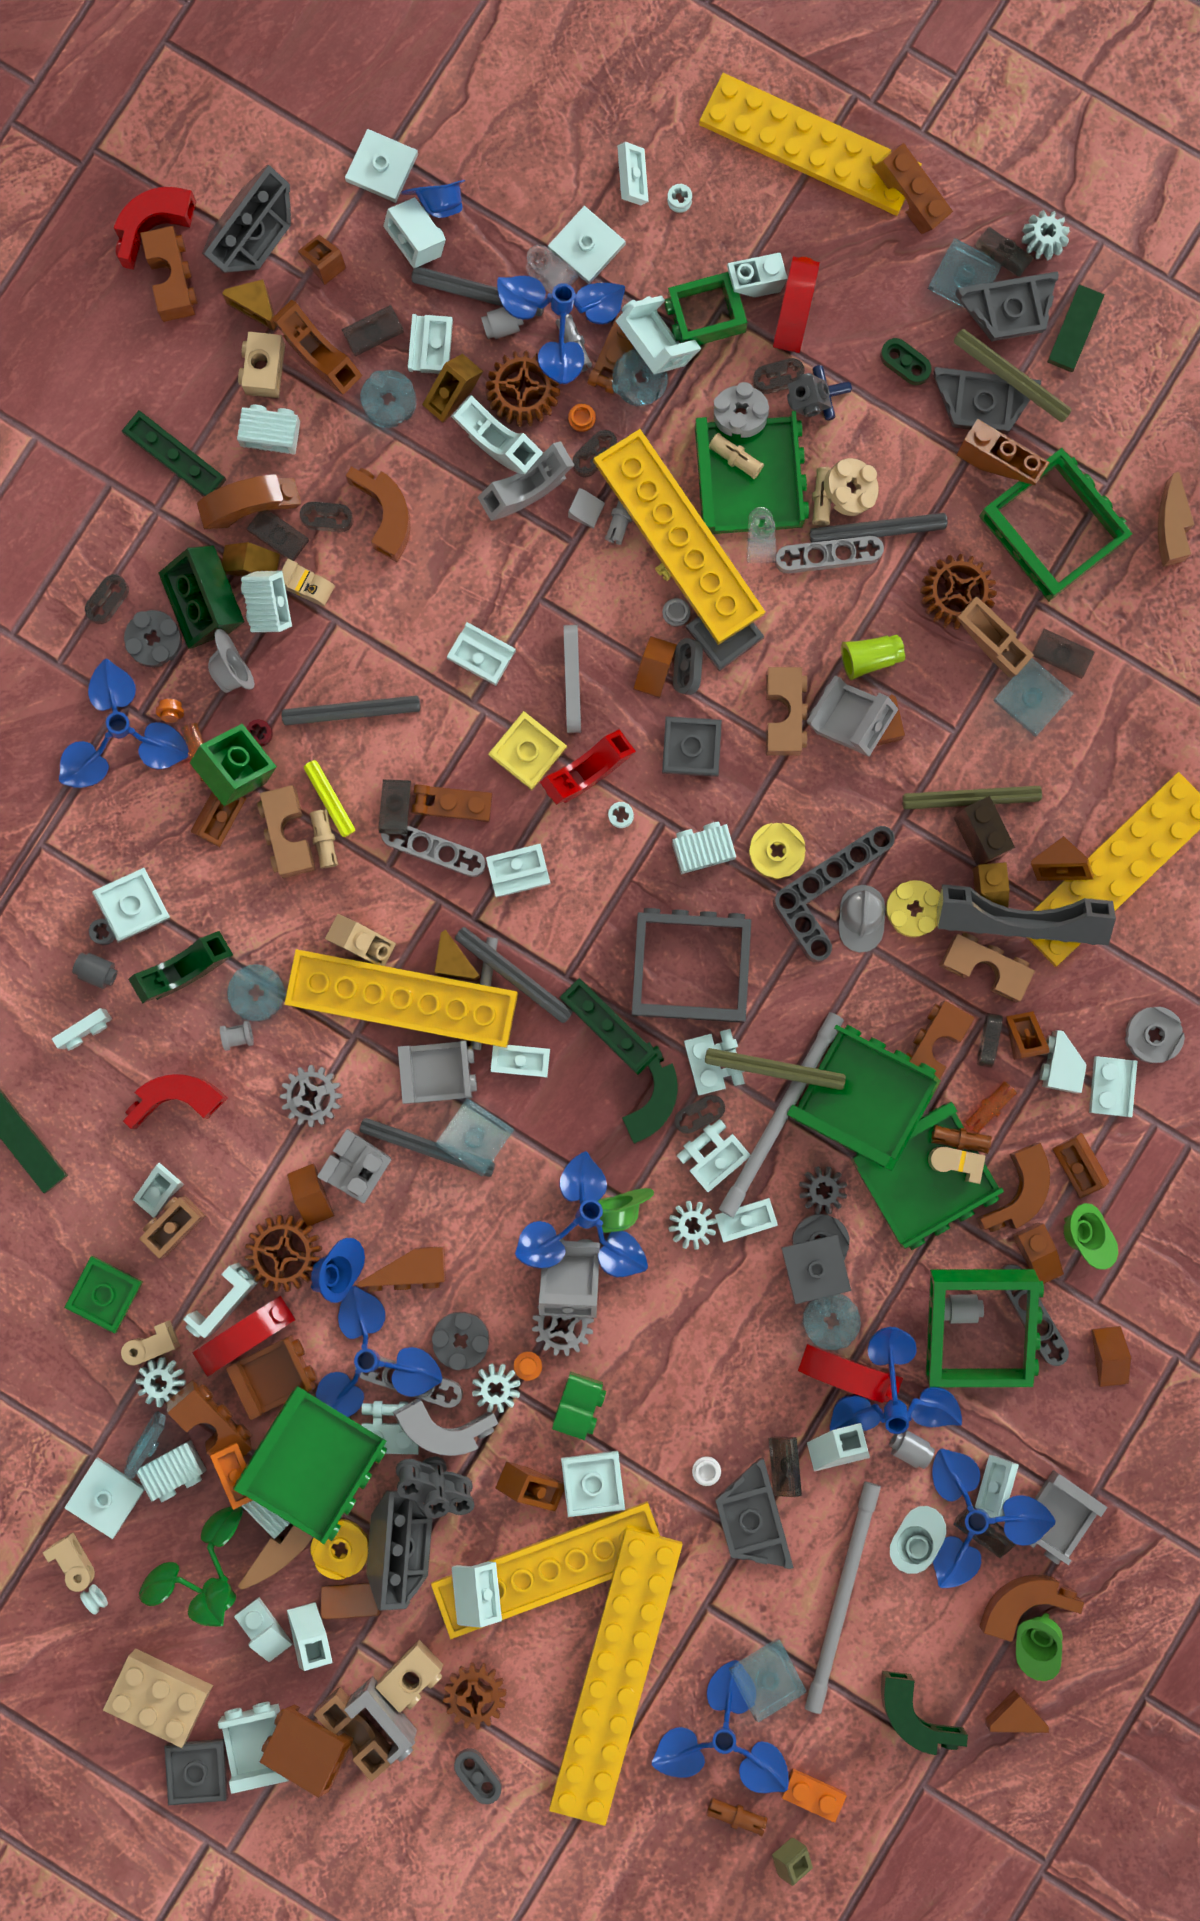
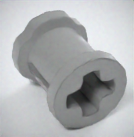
(236, 1035)

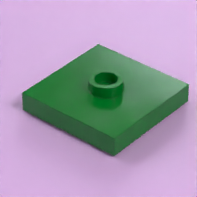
(103, 1294)

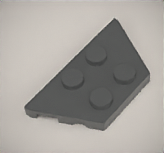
(1010, 306)
(981, 397)
(752, 1519)

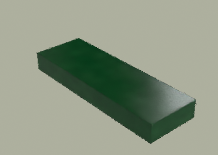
(1075, 328)

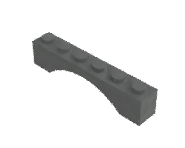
(1080, 922)

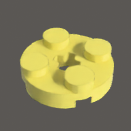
(761, 852)
(901, 917)

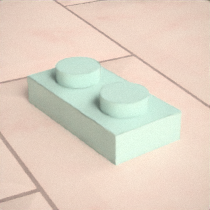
(632, 173)
(73, 1035)
(520, 1060)
(747, 1220)
(996, 1485)

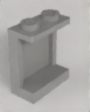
(852, 716)
(436, 1072)
(572, 1284)
(1072, 1513)
(393, 1722)

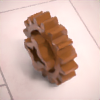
(463, 1697)

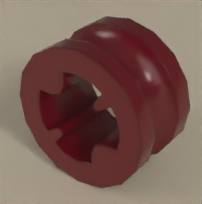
(264, 725)

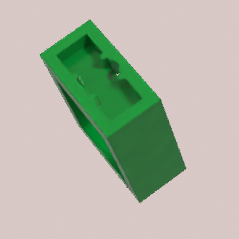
(735, 326)

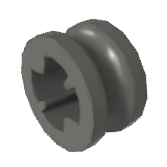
(95, 935)

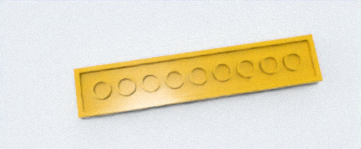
(615, 1676)

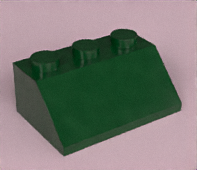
(200, 595)

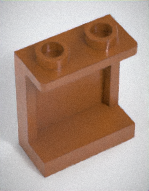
(271, 1375)
(305, 1751)

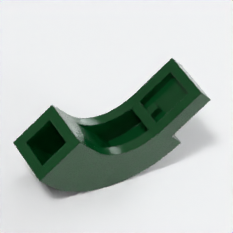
(182, 969)
(661, 1104)
(897, 1701)

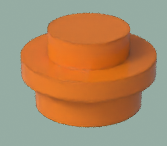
(582, 417)
(170, 710)
(528, 1366)

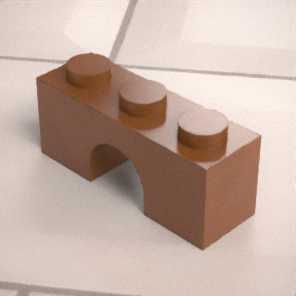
(904, 173)
(164, 250)
(944, 1022)
(195, 1406)

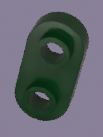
(908, 360)

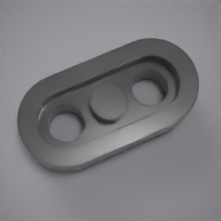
(687, 666)
(475, 1776)

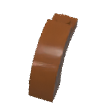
(315, 349)
(246, 497)
(395, 526)
(1031, 1193)
(1018, 1596)

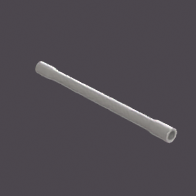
(738, 1191)
(819, 1687)

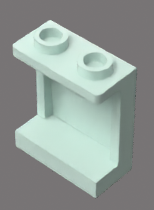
(653, 337)
(243, 1285)
(244, 1738)

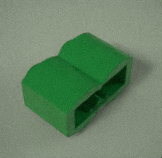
(578, 1406)

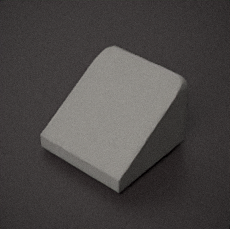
(585, 508)

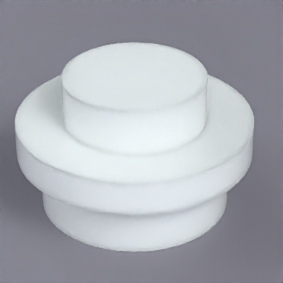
(706, 1471)

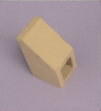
(360, 940)

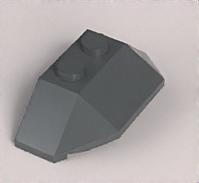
(251, 224)
(398, 1550)

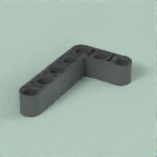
(824, 883)

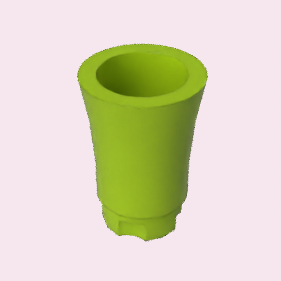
(871, 655)

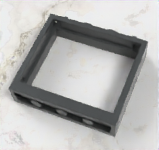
(682, 917)

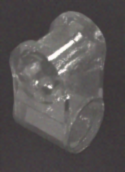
(552, 272)
(761, 540)

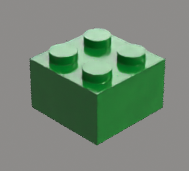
(232, 764)

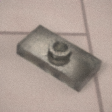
(1004, 251)
(372, 330)
(278, 534)
(1062, 653)
(395, 806)
(785, 1466)
(992, 1539)

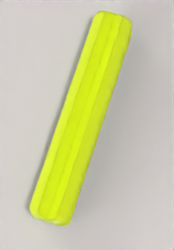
(329, 798)

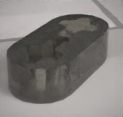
(777, 369)
(589, 449)
(326, 510)
(101, 595)
(989, 1040)
(696, 1108)

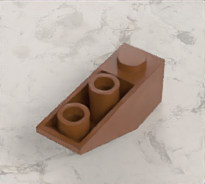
(1000, 455)
(418, 1266)

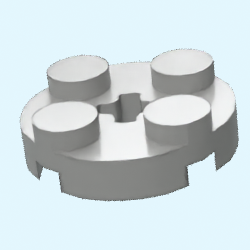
(741, 397)
(1170, 1030)

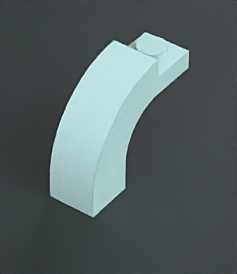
(505, 446)

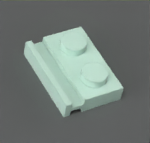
(429, 343)
(481, 654)
(518, 870)
(1113, 1086)

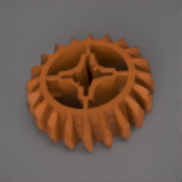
(512, 386)
(953, 582)
(280, 1266)

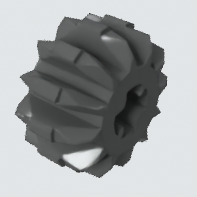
(827, 1181)

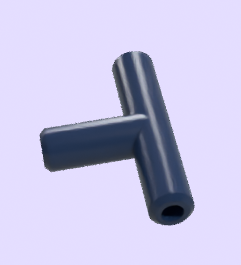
(836, 389)

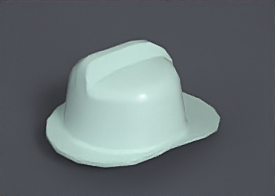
(918, 1540)

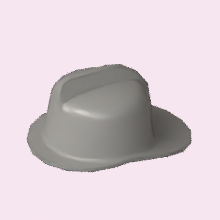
(227, 666)
(862, 918)

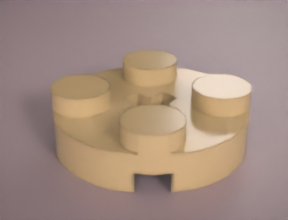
(863, 478)

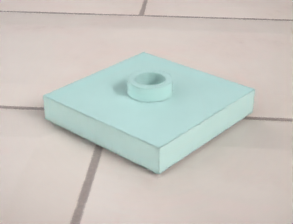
(381, 165)
(587, 244)
(131, 905)
(592, 1483)
(104, 1498)

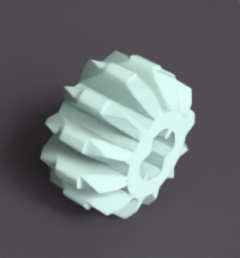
(1038, 228)
(684, 1229)
(153, 1388)
(496, 1398)

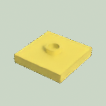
(527, 750)

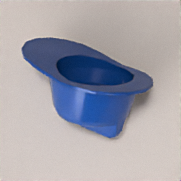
(439, 200)
(338, 1270)

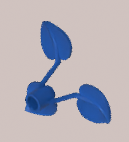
(599, 301)
(114, 688)
(584, 1182)
(413, 1374)
(933, 1409)
(1024, 1518)
(681, 1756)

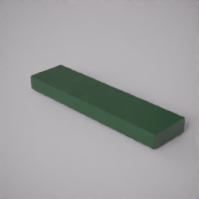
(173, 454)
(608, 1026)
(28, 1147)

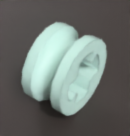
(685, 192)
(628, 810)
(93, 1599)

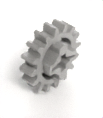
(323, 1091)
(570, 1336)

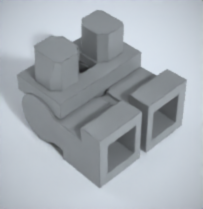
(355, 1158)

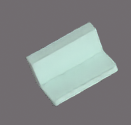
(476, 1594)

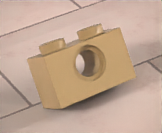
(263, 381)
(417, 1660)

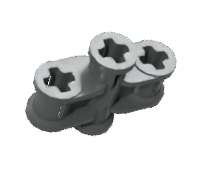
(434, 1487)

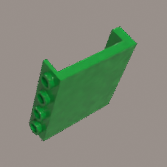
(731, 494)
(878, 1102)
(918, 1198)
(311, 1465)

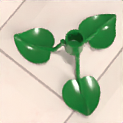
(216, 1596)

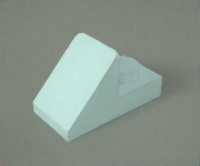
(157, 1190)
(264, 1631)

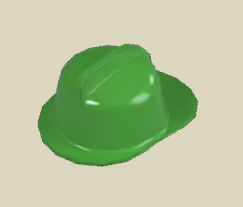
(622, 1210)
(1091, 1236)
(1039, 1648)

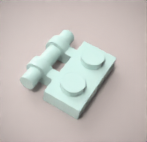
(710, 1077)
(719, 1162)
(396, 1439)

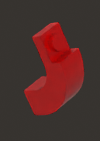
(146, 211)
(796, 304)
(589, 768)
(192, 1090)
(243, 1336)
(847, 1374)

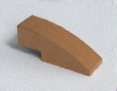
(1174, 522)
(994, 637)
(275, 1556)

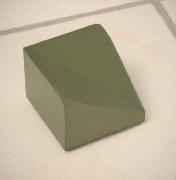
(792, 1861)

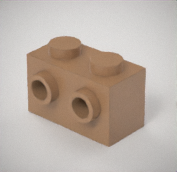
(172, 1227)

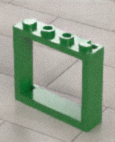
(1021, 552)
(982, 1280)

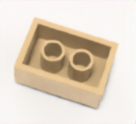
(158, 1697)

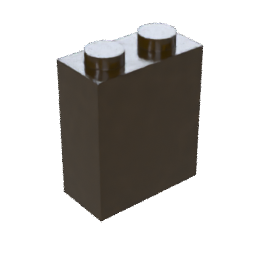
(984, 831)

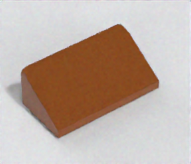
(216, 819)
(1081, 1165)
(347, 1601)

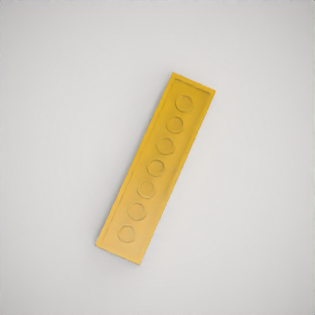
(800, 141)
(679, 536)
(1129, 855)
(401, 998)
(553, 1566)

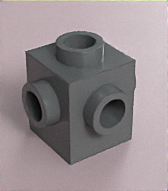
(809, 395)

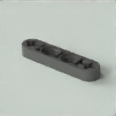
(1044, 1349)

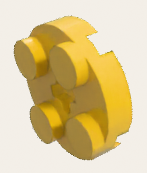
(347, 1564)

